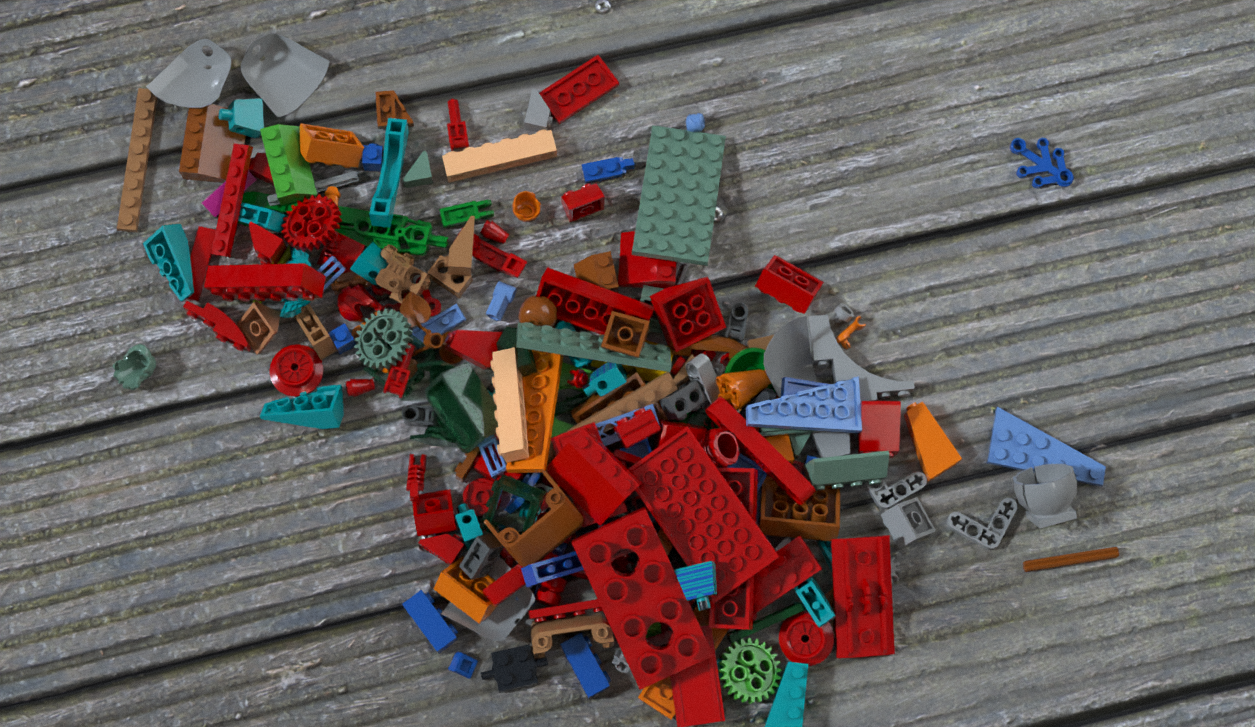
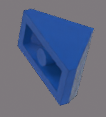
(639, 449)

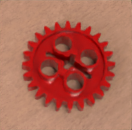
(311, 223)

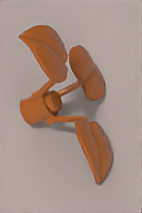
(417, 312)

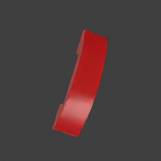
(496, 258)

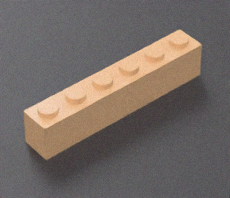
(499, 156)
(510, 406)

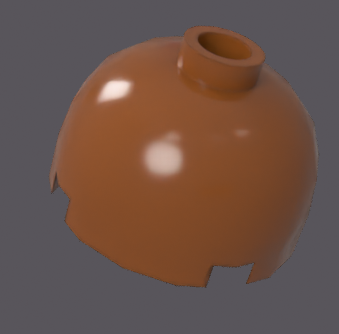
(538, 311)

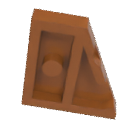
(389, 106)

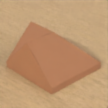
(259, 325)

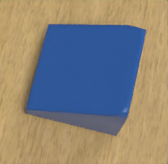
(463, 665)

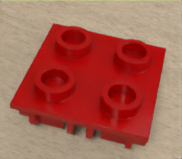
(343, 249)

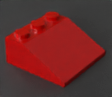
(640, 270)
(687, 313)

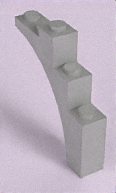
(827, 351)

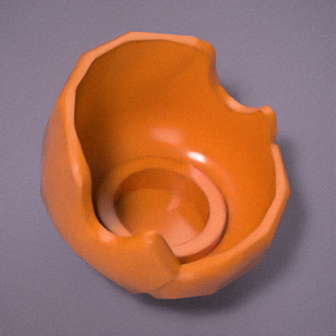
(526, 206)

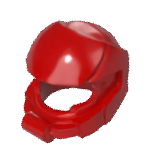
(352, 299)
(727, 443)

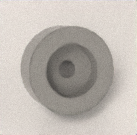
(843, 313)

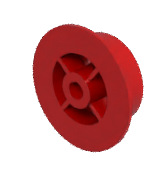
(303, 379)
(796, 649)

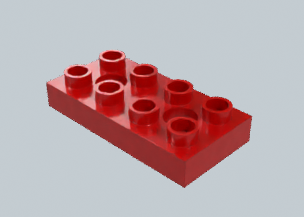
(642, 598)

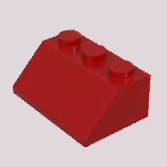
(789, 284)

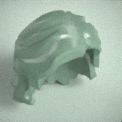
(135, 367)

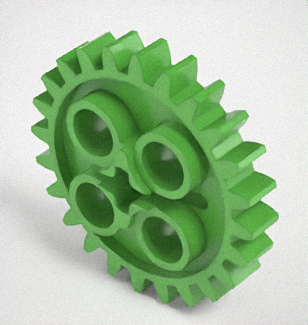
(756, 654)

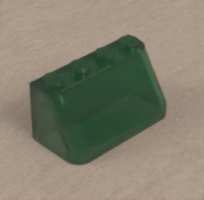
(463, 407)

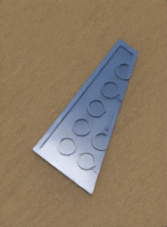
(817, 409)
(1022, 446)

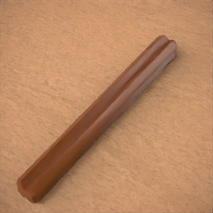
(1070, 559)

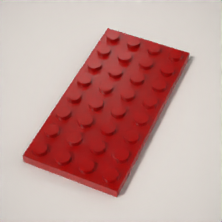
(702, 512)

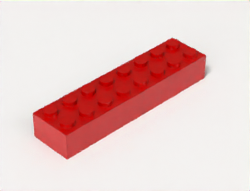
(736, 608)

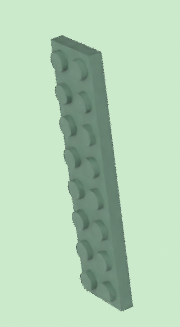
(588, 346)

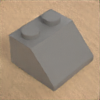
(907, 522)

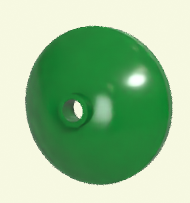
(747, 360)

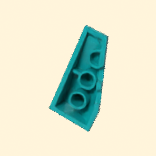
(170, 252)
(314, 410)

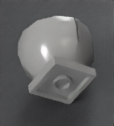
(1051, 497)

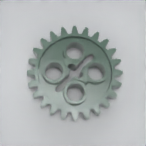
(394, 331)

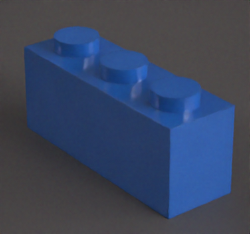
(551, 569)
(430, 621)
(586, 665)

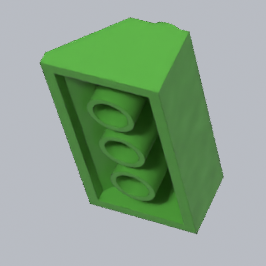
(287, 165)

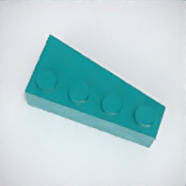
(789, 701)

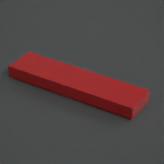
(200, 259)
(507, 584)

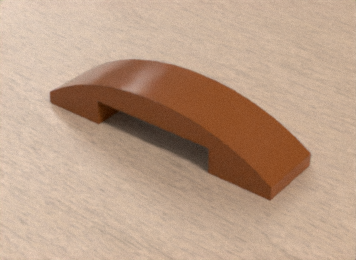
(713, 343)

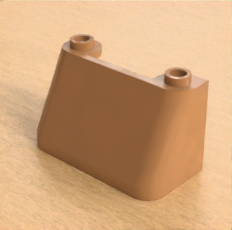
(591, 621)

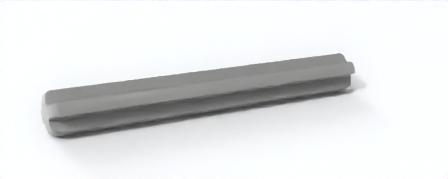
(322, 185)

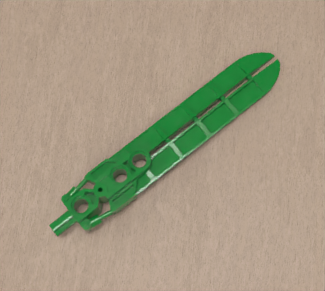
(359, 218)

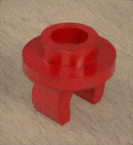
(580, 378)

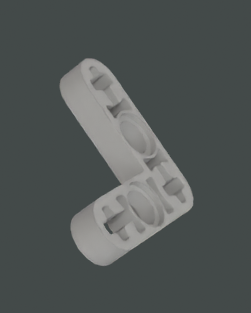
(883, 489)
(990, 530)

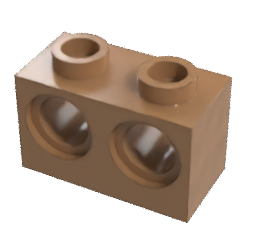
(447, 280)
(409, 286)

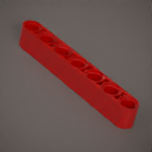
(761, 451)

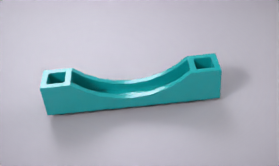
(393, 157)

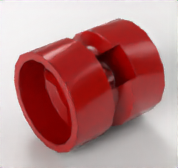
(550, 592)

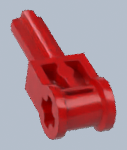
(456, 129)
(399, 374)

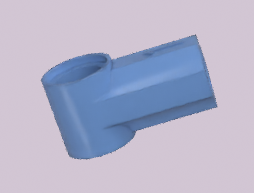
(502, 296)

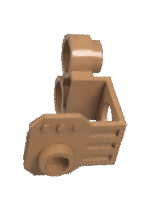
(392, 276)

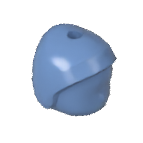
(695, 122)

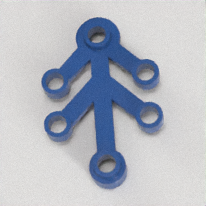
(1043, 164)

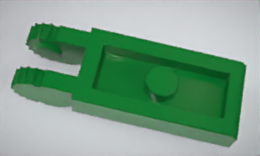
(461, 213)

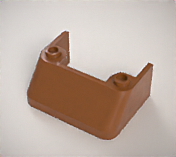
(546, 533)

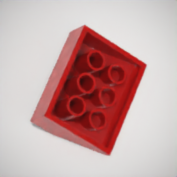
(592, 476)

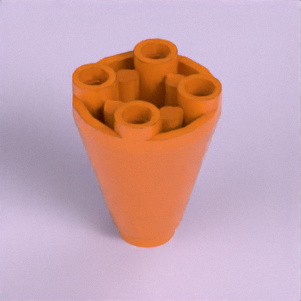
(742, 386)

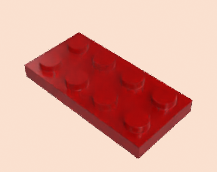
(579, 89)
(784, 574)

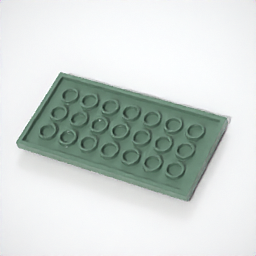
(679, 195)

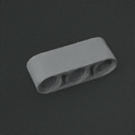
(702, 371)

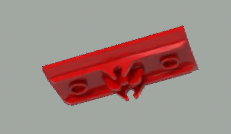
(862, 596)

